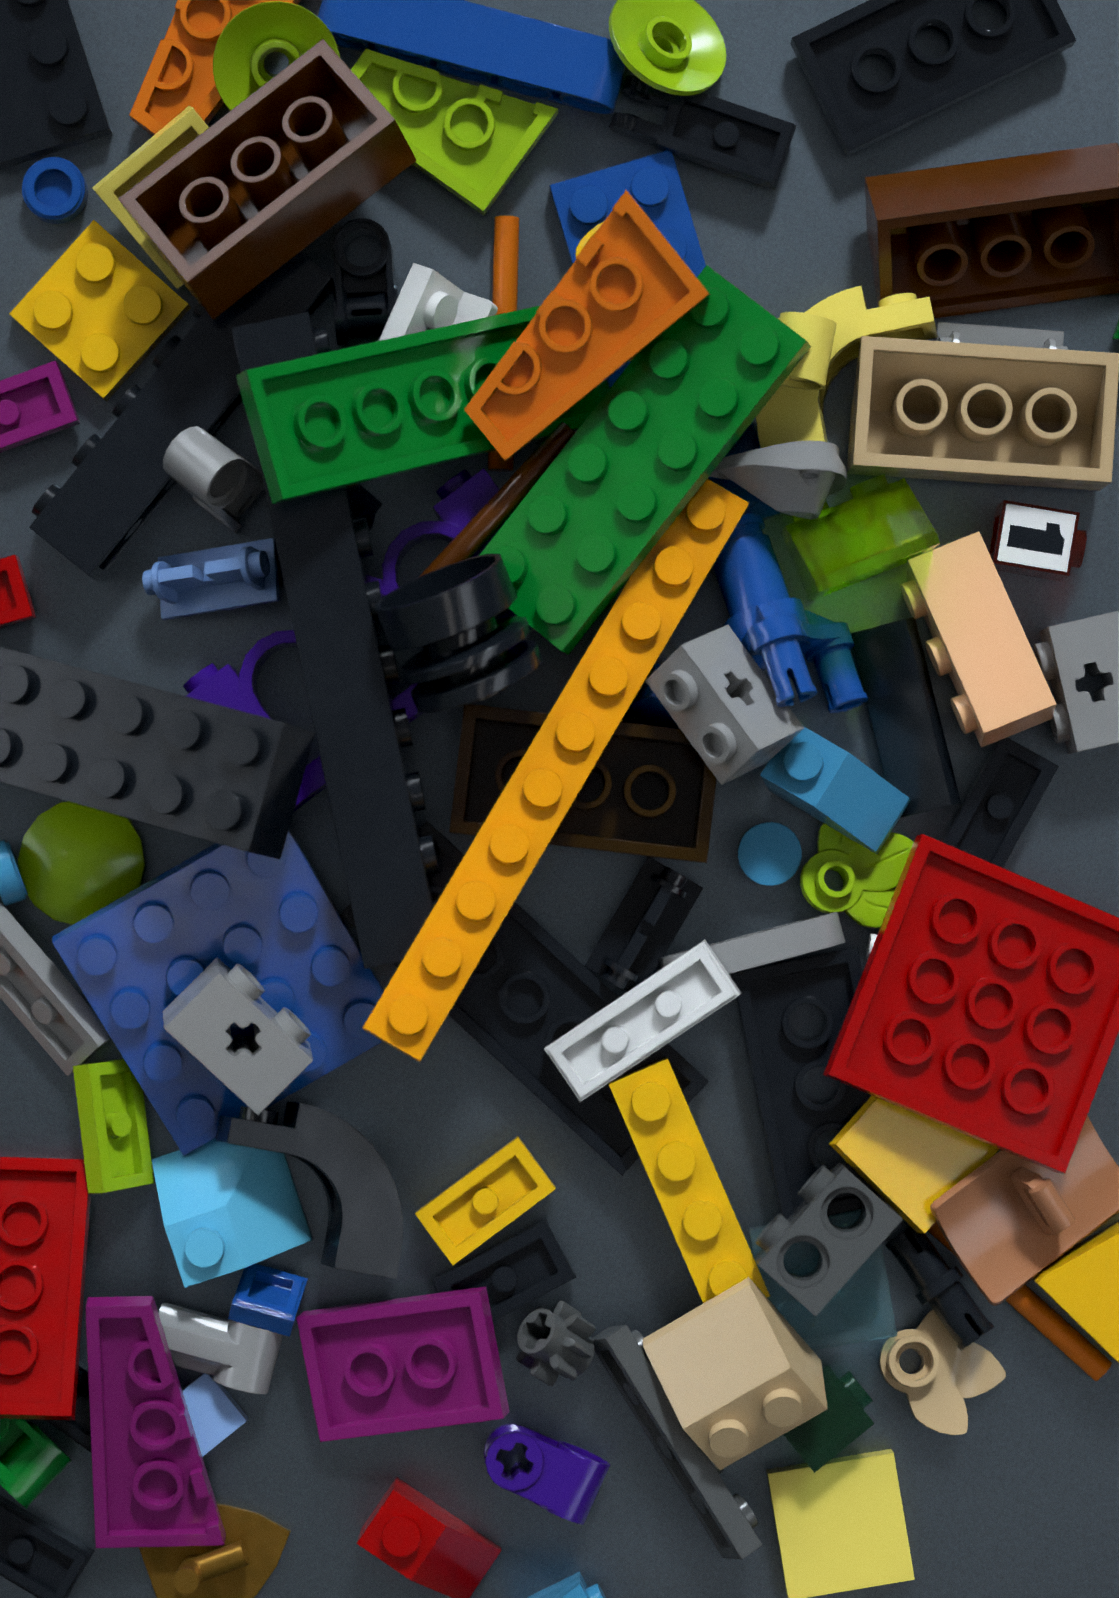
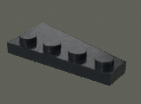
(45, 82)

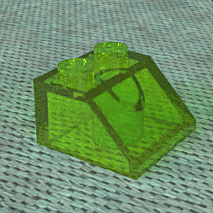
(859, 537)

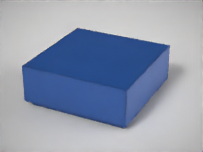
(268, 1299)

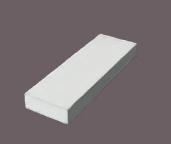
(642, 1020)

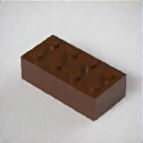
(268, 178)

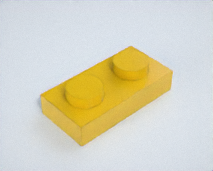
(485, 1200)

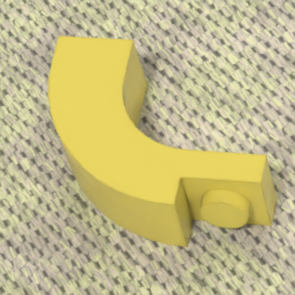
(799, 413)

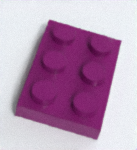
(403, 1364)

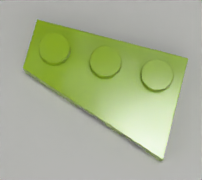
(458, 132)

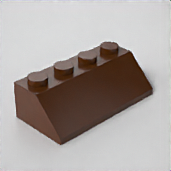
(998, 230)

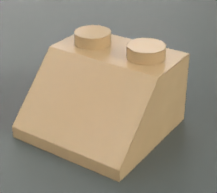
(736, 1373)

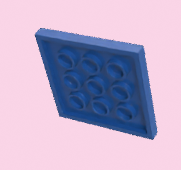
(245, 912)

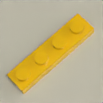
(685, 1180)

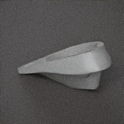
(788, 475)

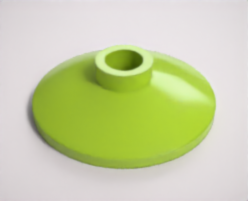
(254, 35)
(668, 44)

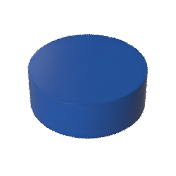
(55, 190)

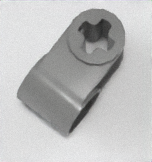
(213, 475)

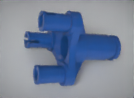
(778, 627)

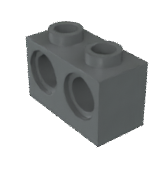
(839, 1248)

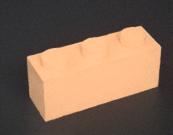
(977, 640)

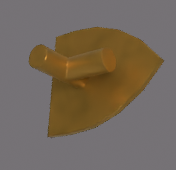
(222, 1571)

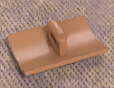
(1020, 1217)

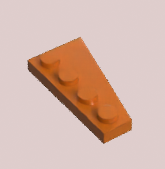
(184, 64)
(597, 318)

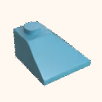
(227, 1208)

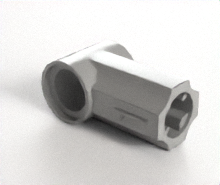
(228, 1350)

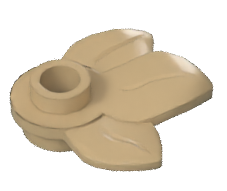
(944, 1377)

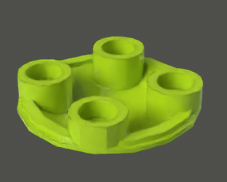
(79, 860)

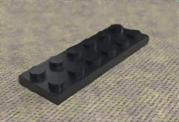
(529, 996)

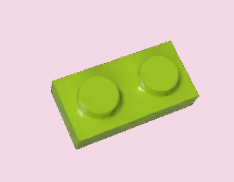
(112, 1126)

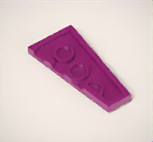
(143, 1442)

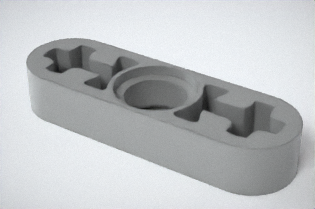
(775, 943)

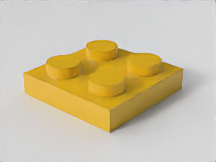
(100, 310)

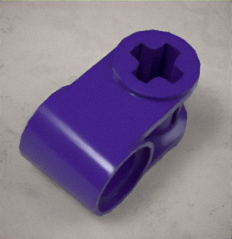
(556, 1475)

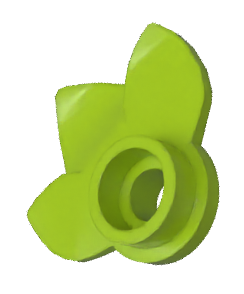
(865, 876)

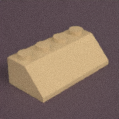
(983, 413)

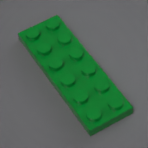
(380, 406)
(641, 459)

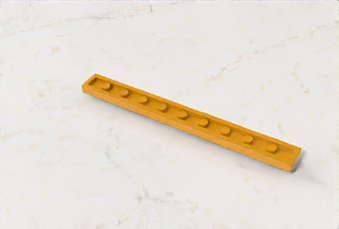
(552, 773)

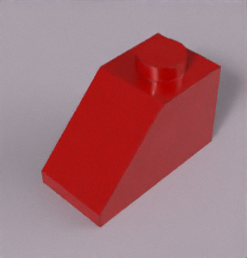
(427, 1542)

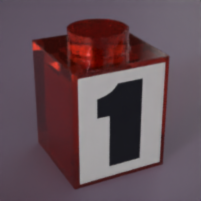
(1036, 540)

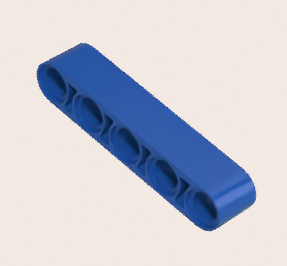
(484, 47)

